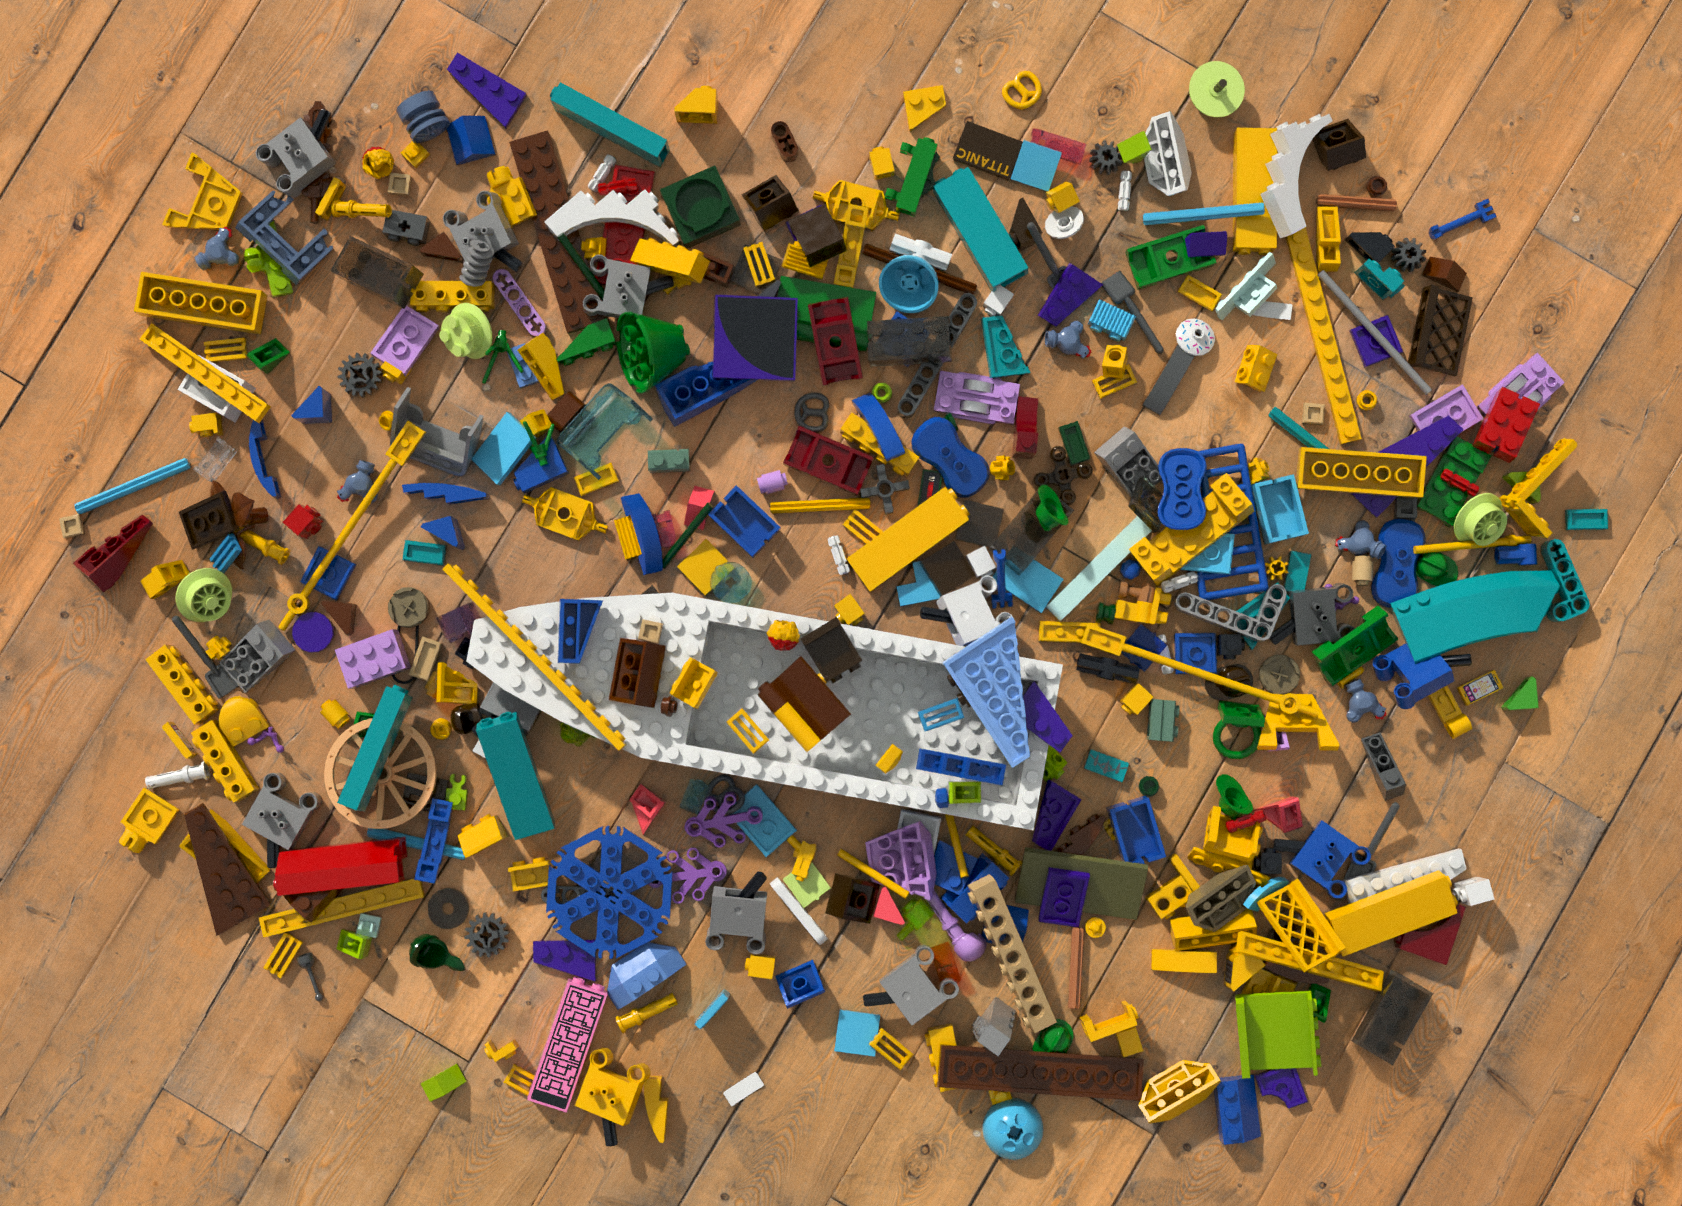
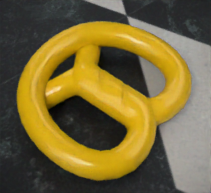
(1022, 90)

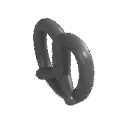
(812, 412)
(720, 798)

